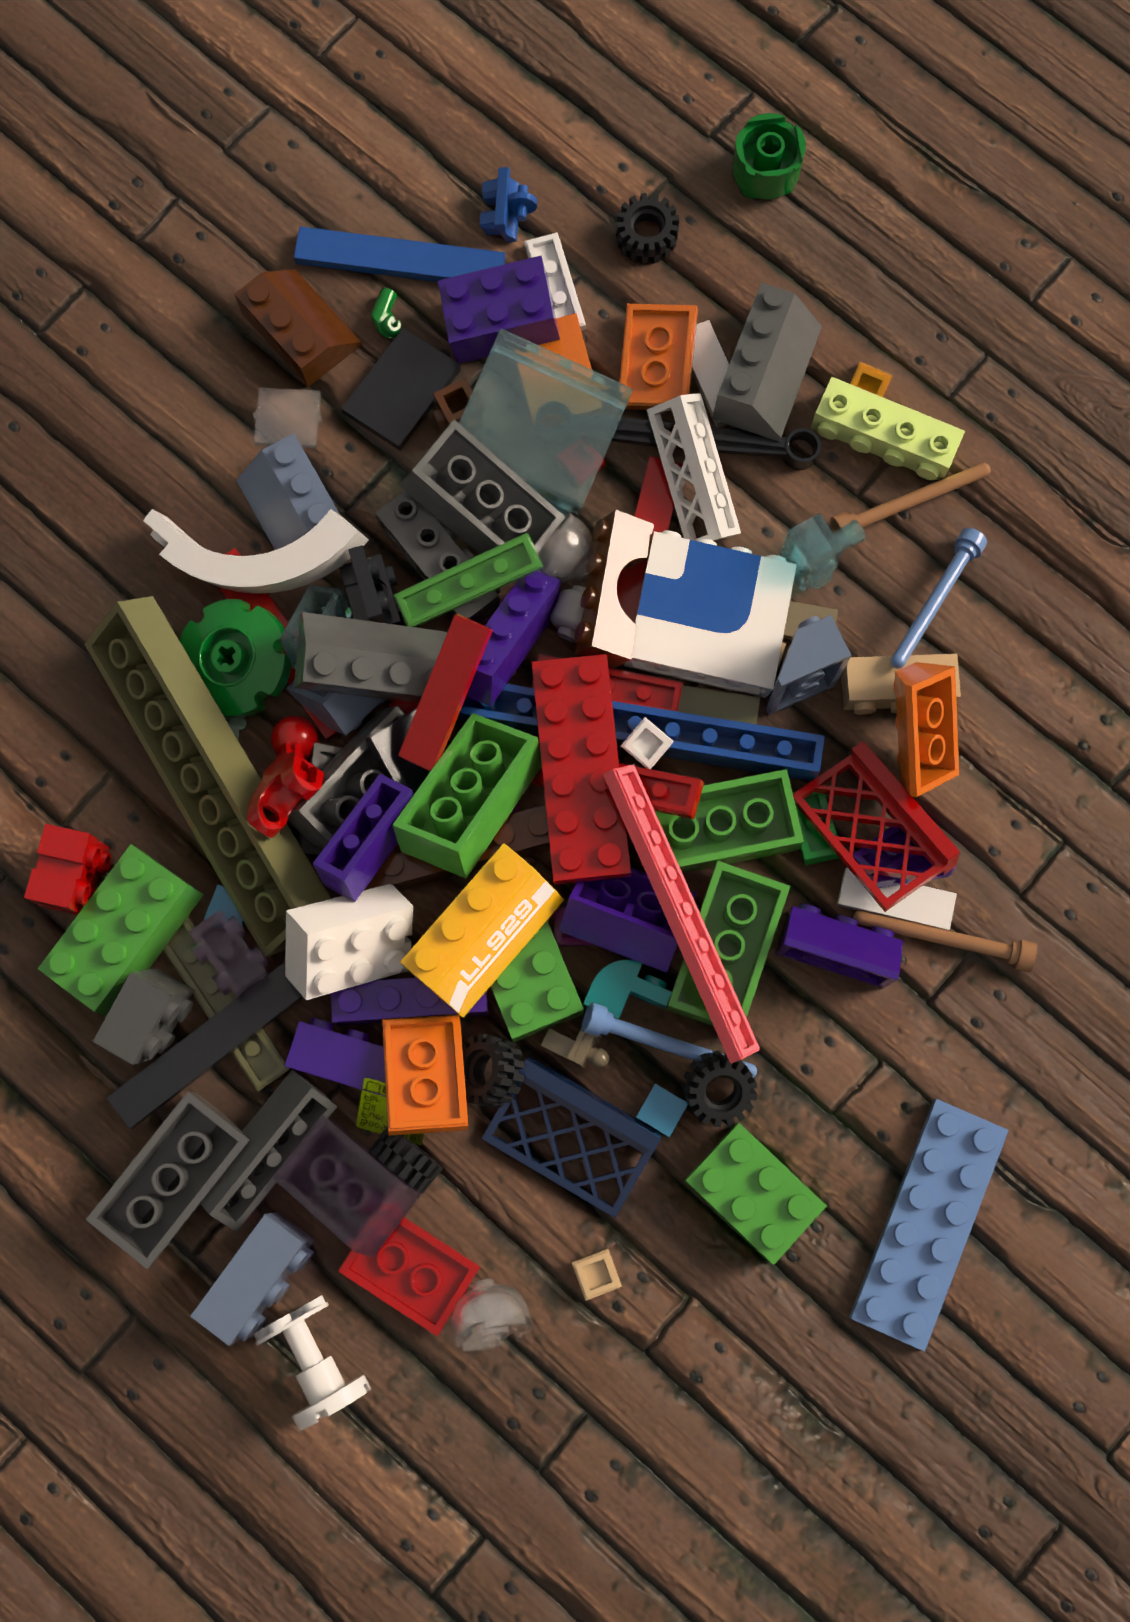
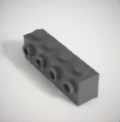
(429, 548)
(273, 1138)

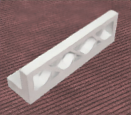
(702, 463)

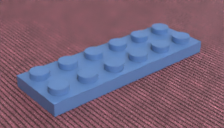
(928, 1224)

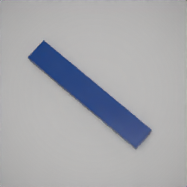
(390, 255)

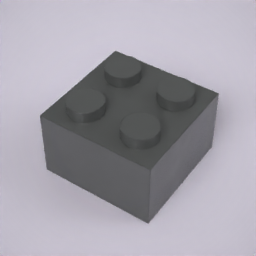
(145, 1016)

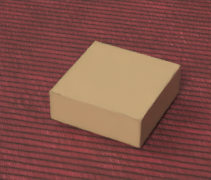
(596, 1274)

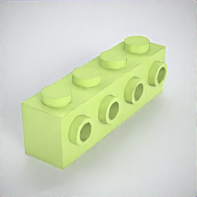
(887, 430)

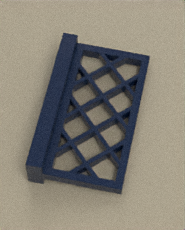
(590, 1107)

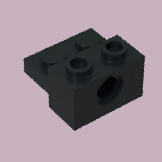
(369, 588)

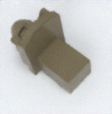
(579, 1051)

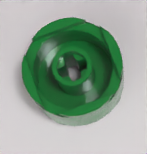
(768, 157)

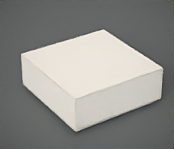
(647, 743)

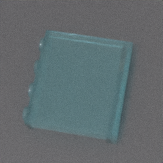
(545, 418)

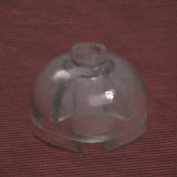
(567, 551)
(489, 1315)

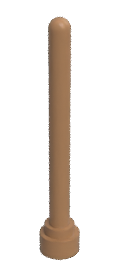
(913, 498)
(1019, 954)

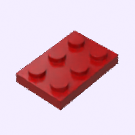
(414, 1275)

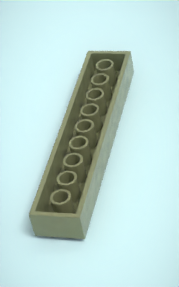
(202, 767)

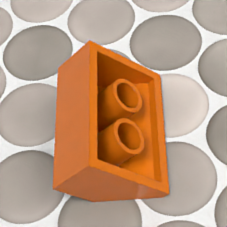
(926, 726)

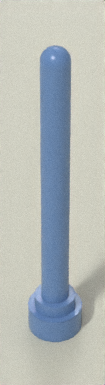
(968, 546)
(600, 1021)

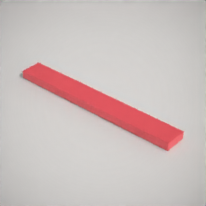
(681, 913)

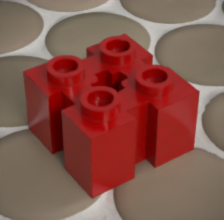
(67, 869)

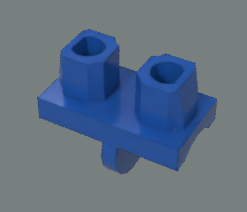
(511, 203)

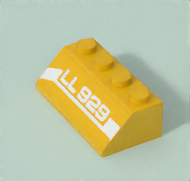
(482, 930)

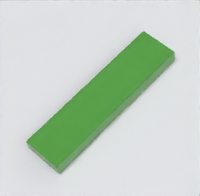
(468, 581)

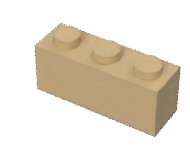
(870, 681)

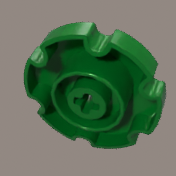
(238, 655)

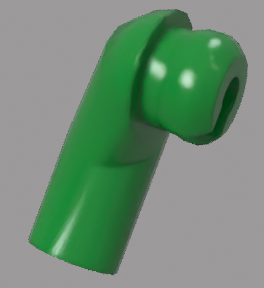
(382, 316)

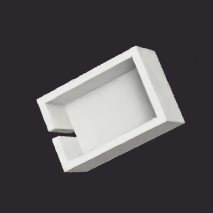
(347, 941)

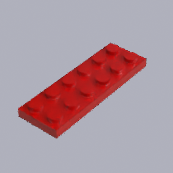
(576, 751)

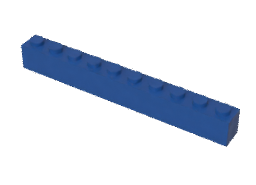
(694, 736)

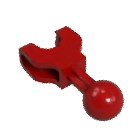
(288, 776)

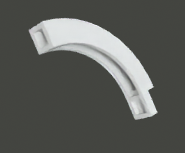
(280, 570)

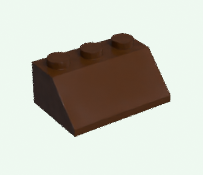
(296, 323)

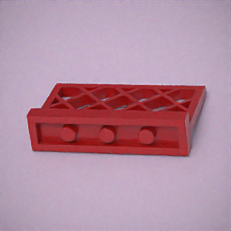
(899, 805)

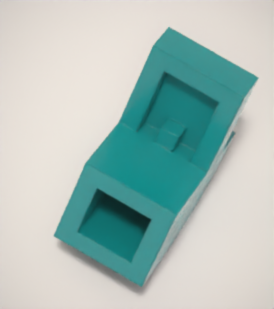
(619, 980)

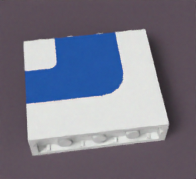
(712, 614)

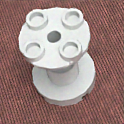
(319, 1376)

